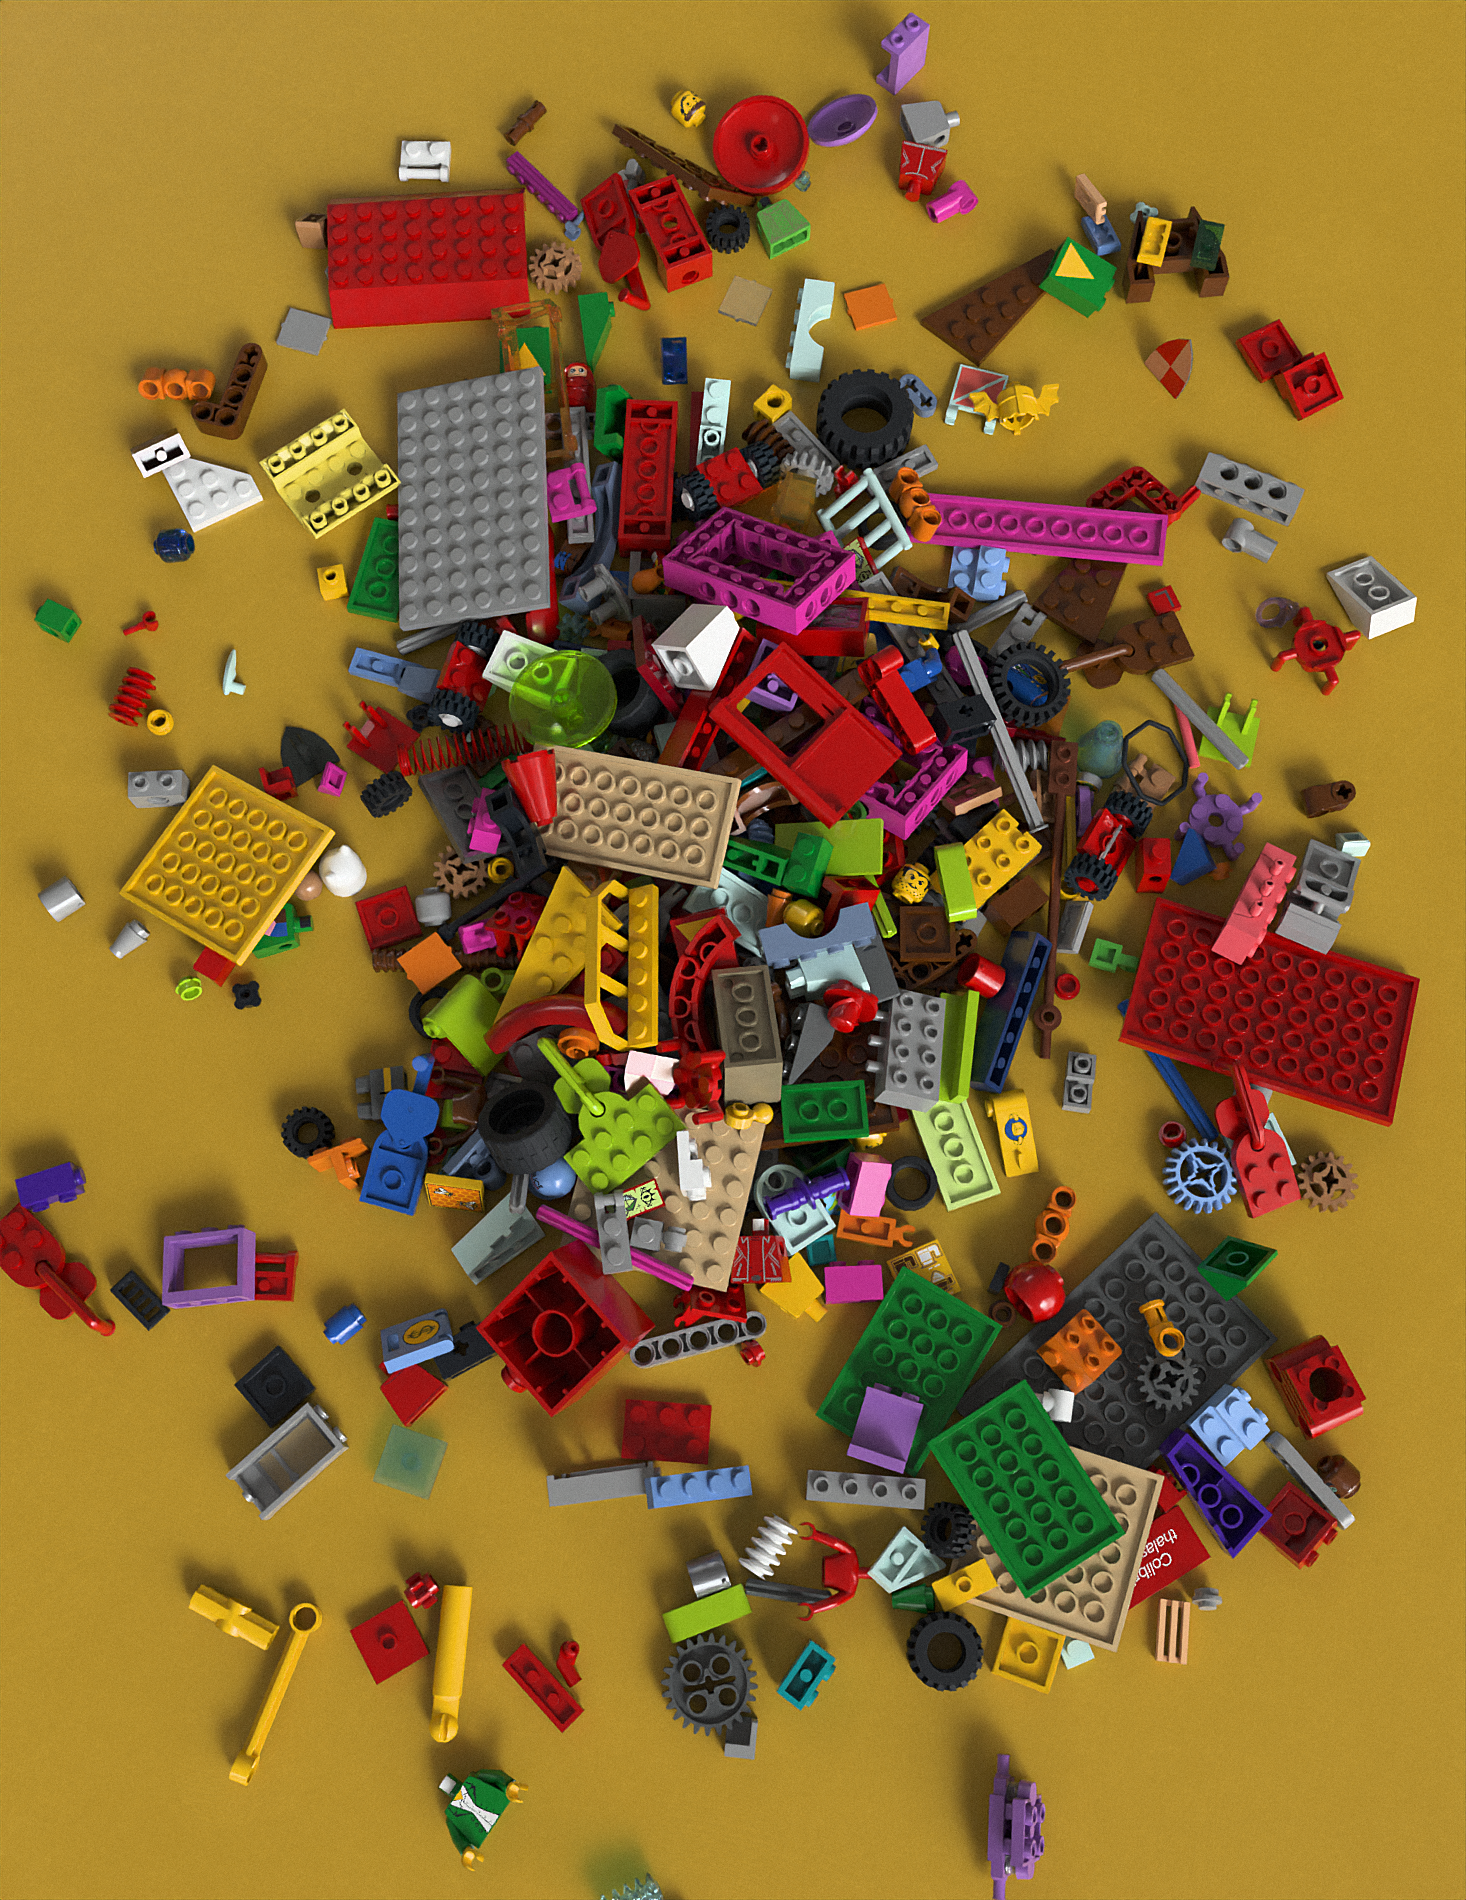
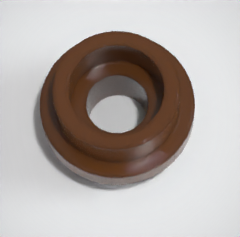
(1008, 1308)

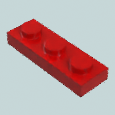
(543, 1687)

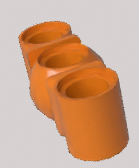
(166, 386)
(915, 504)
(1058, 1214)

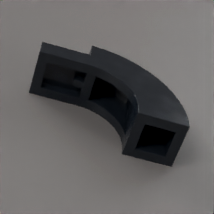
(521, 835)

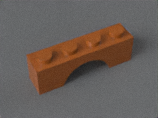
(757, 800)

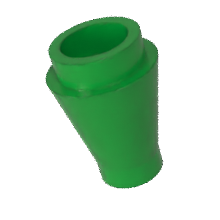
(915, 1599)

